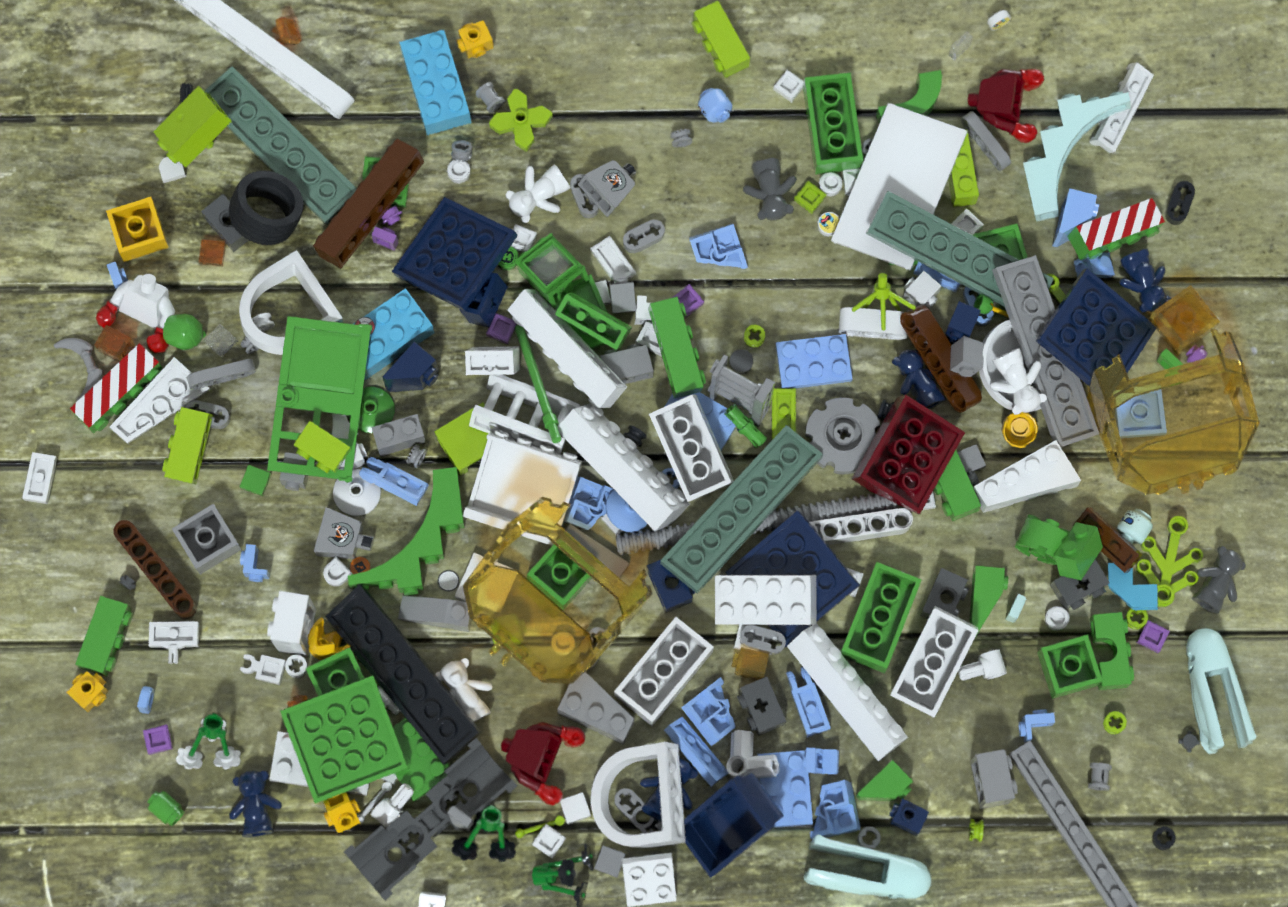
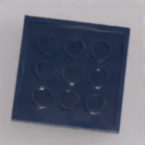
(454, 253)
(1094, 328)
(799, 550)

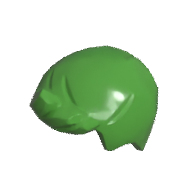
(183, 331)

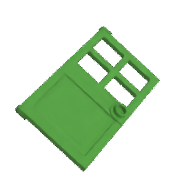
(320, 373)

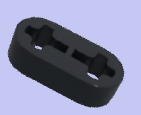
(1175, 200)

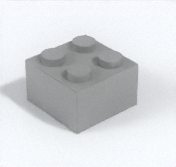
(206, 539)
(993, 779)

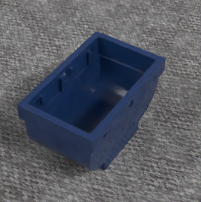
(730, 822)

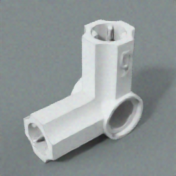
(742, 753)

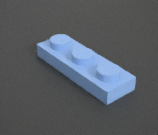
(696, 751)

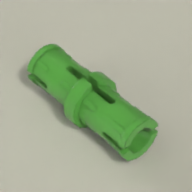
(745, 425)

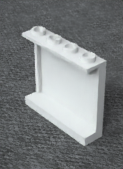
(515, 477)

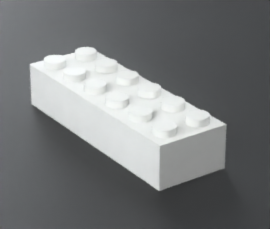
(623, 466)

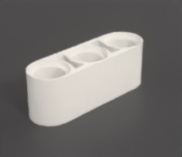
(868, 324)

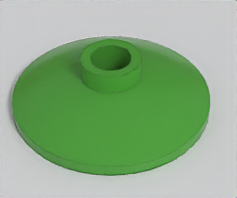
(383, 410)

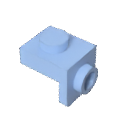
(1100, 266)
(249, 560)
(1039, 718)
(821, 761)

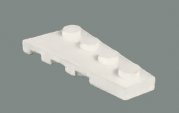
(157, 402)

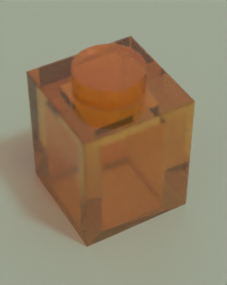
(114, 344)

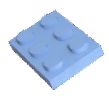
(813, 361)
(714, 412)
(790, 789)

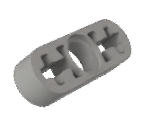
(986, 141)
(221, 374)
(625, 809)

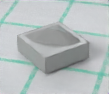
(459, 818)

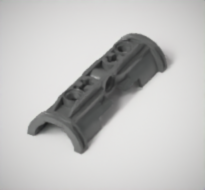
(372, 854)

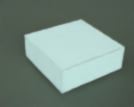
(1016, 608)

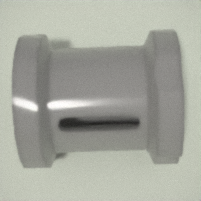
(490, 97)
(1100, 776)

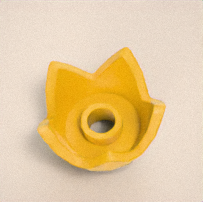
(324, 644)

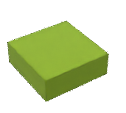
(810, 197)

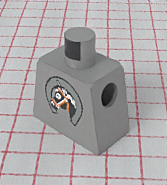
(608, 185)
(340, 536)

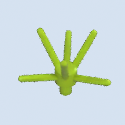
(882, 292)

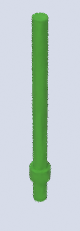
(549, 419)

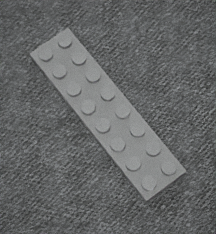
(1029, 311)

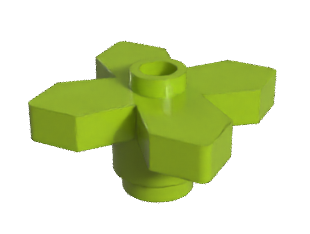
(520, 120)

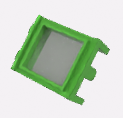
(550, 268)

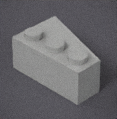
(595, 709)

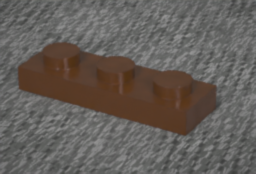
(1115, 546)

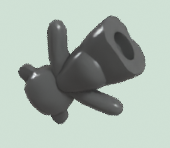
(768, 177)
(1219, 580)

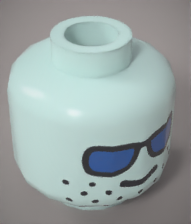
(1135, 526)

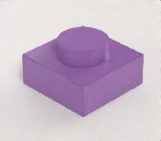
(385, 237)

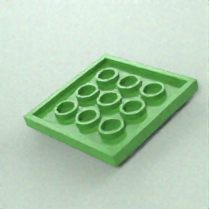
(343, 739)

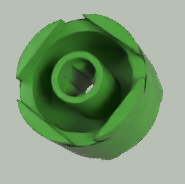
(1041, 538)

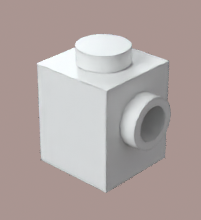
(922, 290)

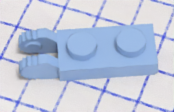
(394, 480)
(808, 704)

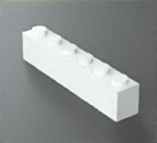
(567, 349)
(847, 691)

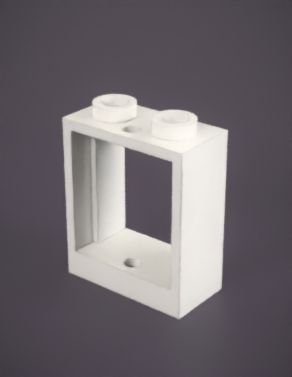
(492, 360)

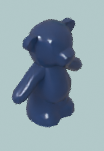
(1144, 280)
(918, 379)
(254, 803)
(653, 804)

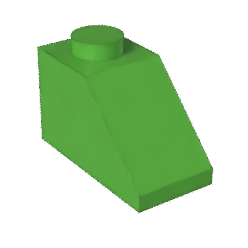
(887, 785)

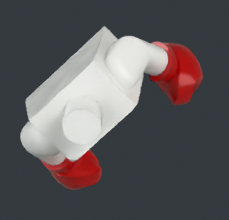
(143, 301)

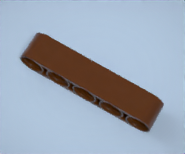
(936, 354)
(149, 559)

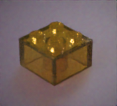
(1184, 320)

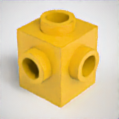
(474, 39)
(86, 698)
(341, 812)

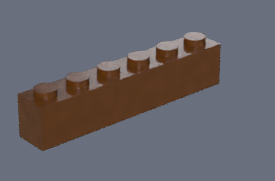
(368, 203)

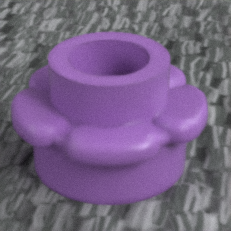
(391, 216)
(1196, 353)

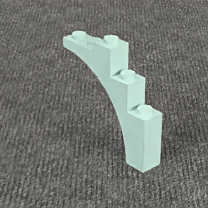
(1077, 119)

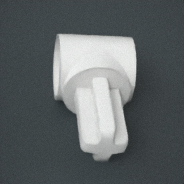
(989, 665)
(391, 809)

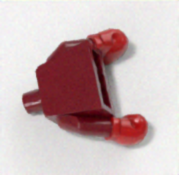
(1001, 100)
(534, 752)

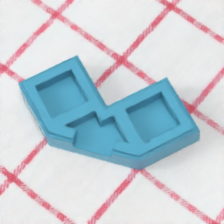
(1136, 596)

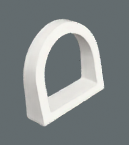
(280, 271)
(670, 795)

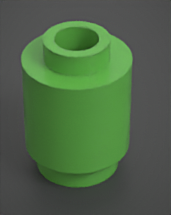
(165, 808)

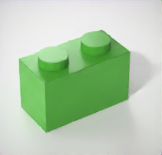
(1078, 551)

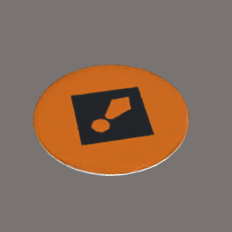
(359, 565)

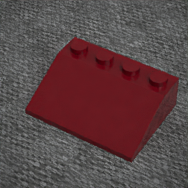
(908, 454)

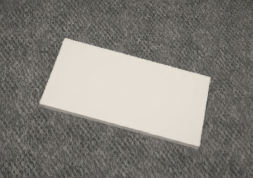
(908, 158)

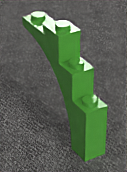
(405, 568)

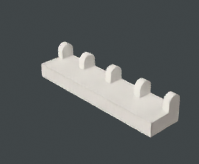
(1114, 126)

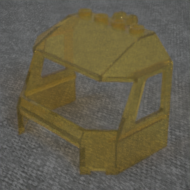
(1185, 455)
(527, 620)

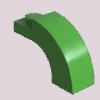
(926, 97)

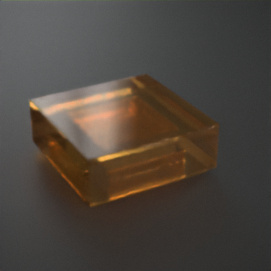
(212, 252)

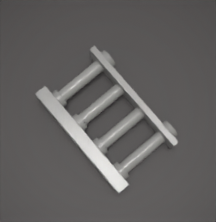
(741, 390)

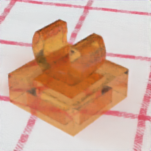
(287, 31)

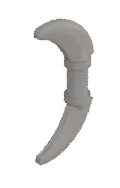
(84, 350)

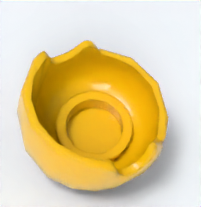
(1019, 429)

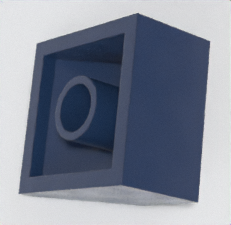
(411, 371)

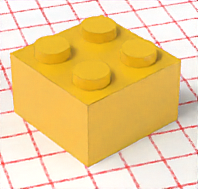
(137, 229)

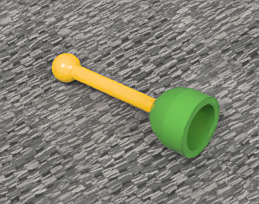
(985, 304)

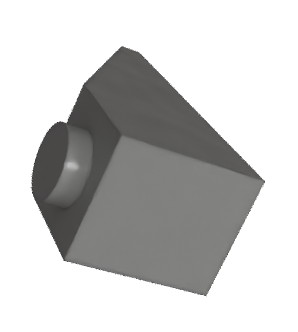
(435, 612)

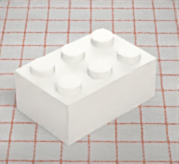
(291, 623)

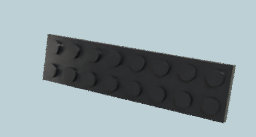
(403, 674)

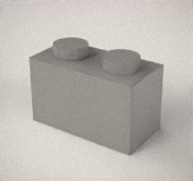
(630, 364)
(398, 435)

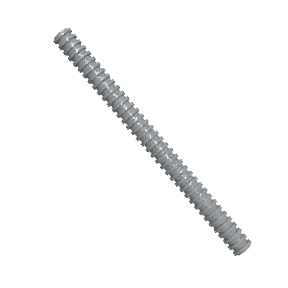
(812, 512)

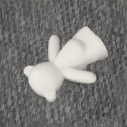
(535, 194)
(1018, 382)
(456, 677)

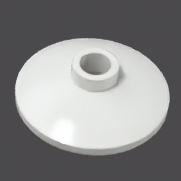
(359, 503)

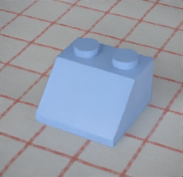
(1076, 210)

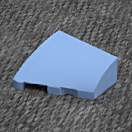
(719, 247)
(587, 503)
(711, 713)
(836, 811)

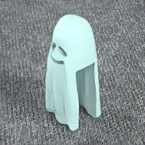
(1209, 658)
(900, 875)

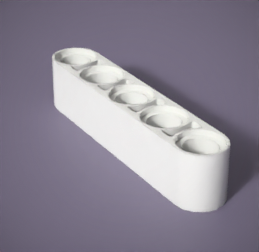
(864, 522)

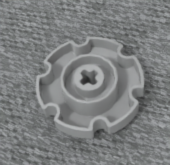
(828, 425)

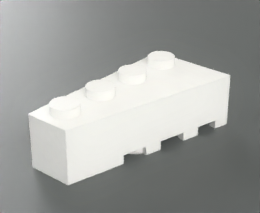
(1029, 478)

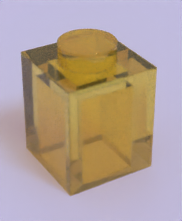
(750, 663)

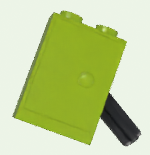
(191, 125)

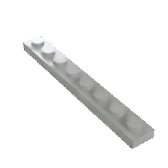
(1071, 827)

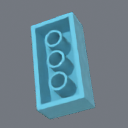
(435, 82)
(397, 327)

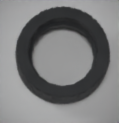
(272, 187)

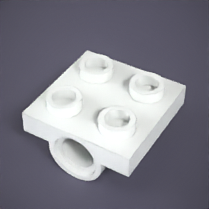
(649, 879)

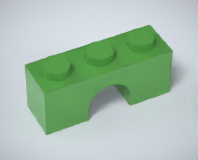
(1111, 630)

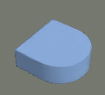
(146, 699)

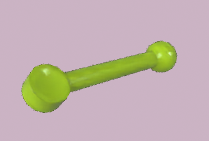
(559, 821)

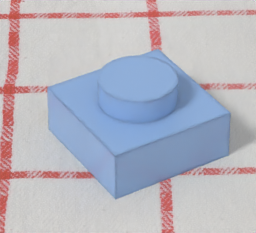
(117, 275)

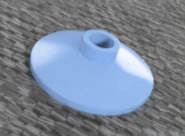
(622, 515)

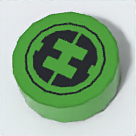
(508, 259)

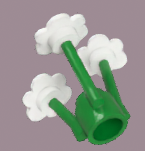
(212, 728)

